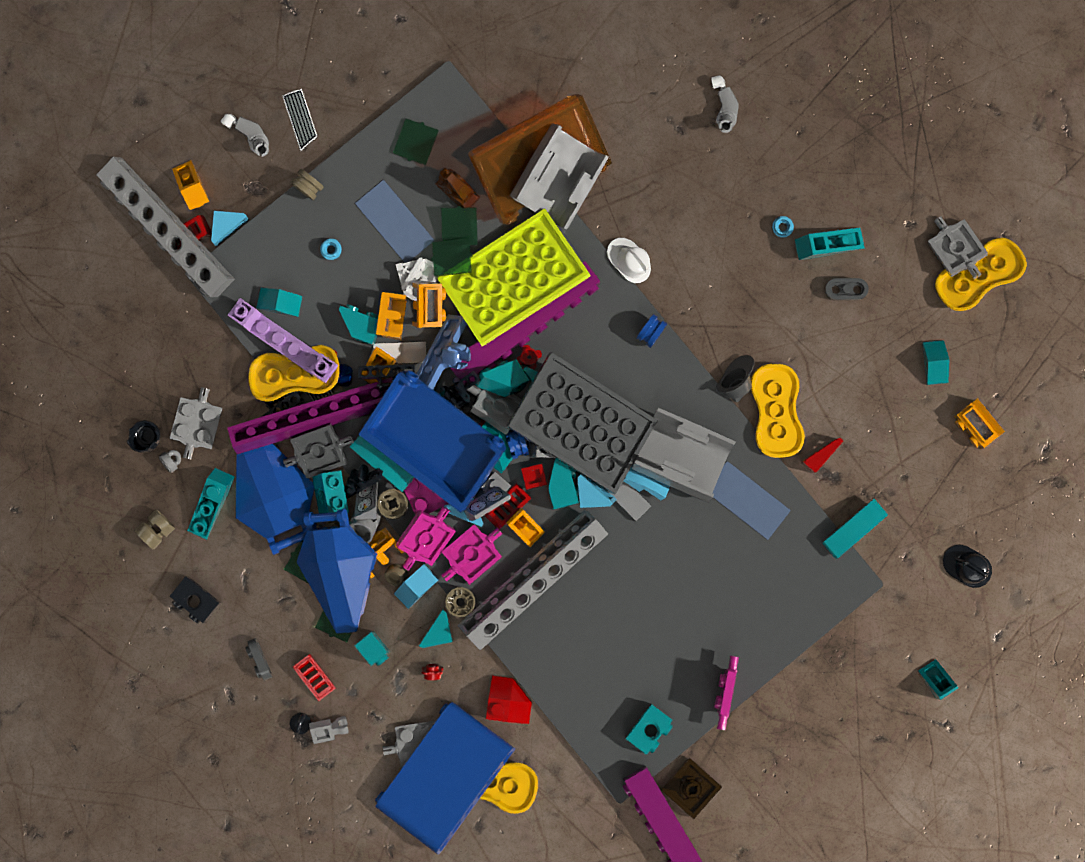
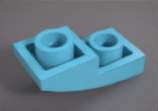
(640, 481)

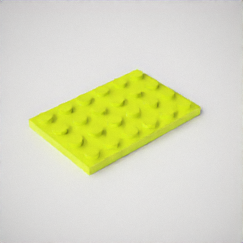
(515, 277)

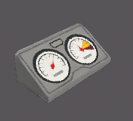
(367, 503)
(486, 503)

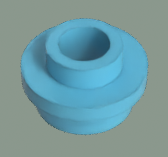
(782, 220)
(331, 242)

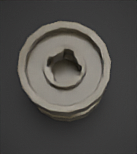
(149, 534)

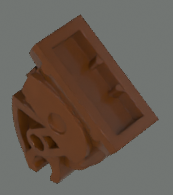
(456, 188)

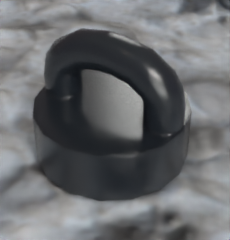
(300, 723)

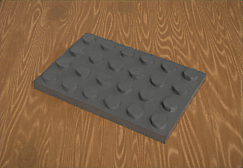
(582, 423)

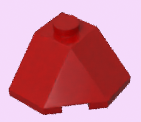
(507, 701)

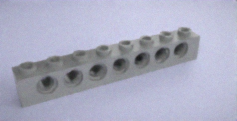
(219, 276)
(532, 579)

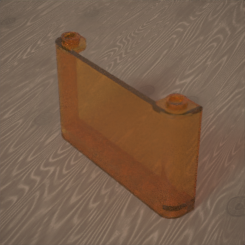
(505, 157)

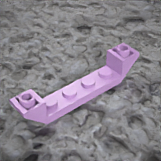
(282, 341)

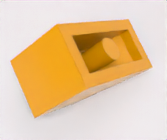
(190, 185)

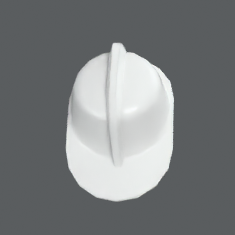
(629, 260)

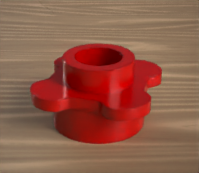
(535, 354)
(432, 671)

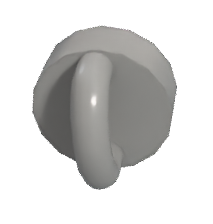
(168, 463)

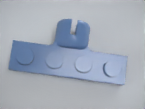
(445, 351)

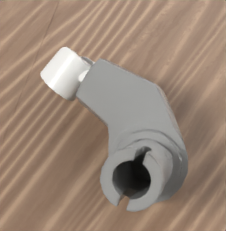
(729, 105)
(256, 138)

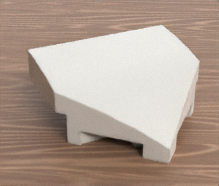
(415, 272)

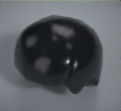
(144, 436)

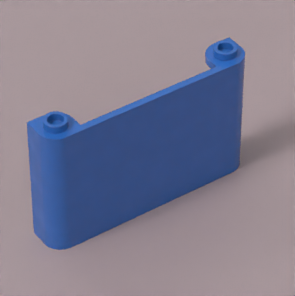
(432, 440)
(444, 777)

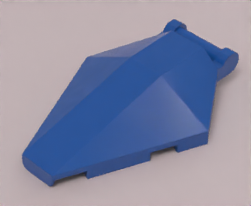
(272, 496)
(337, 568)

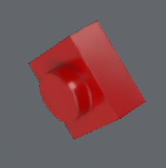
(534, 476)

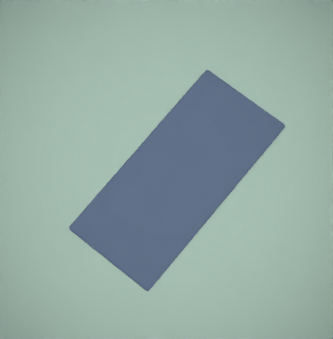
(394, 221)
(749, 501)

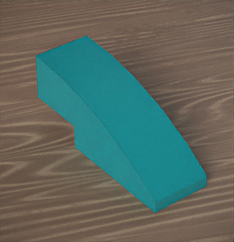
(391, 470)
(855, 528)

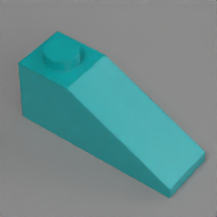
(829, 243)

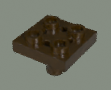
(691, 788)

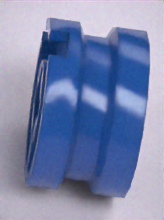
(651, 331)
(516, 444)

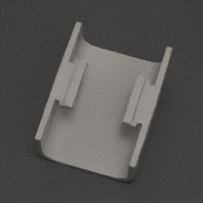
(558, 176)
(683, 455)

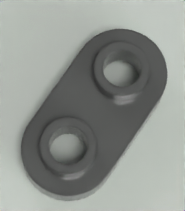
(846, 289)
(254, 651)

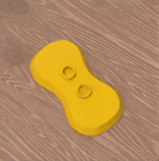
(1001, 266)
(275, 376)
(778, 428)
(513, 788)

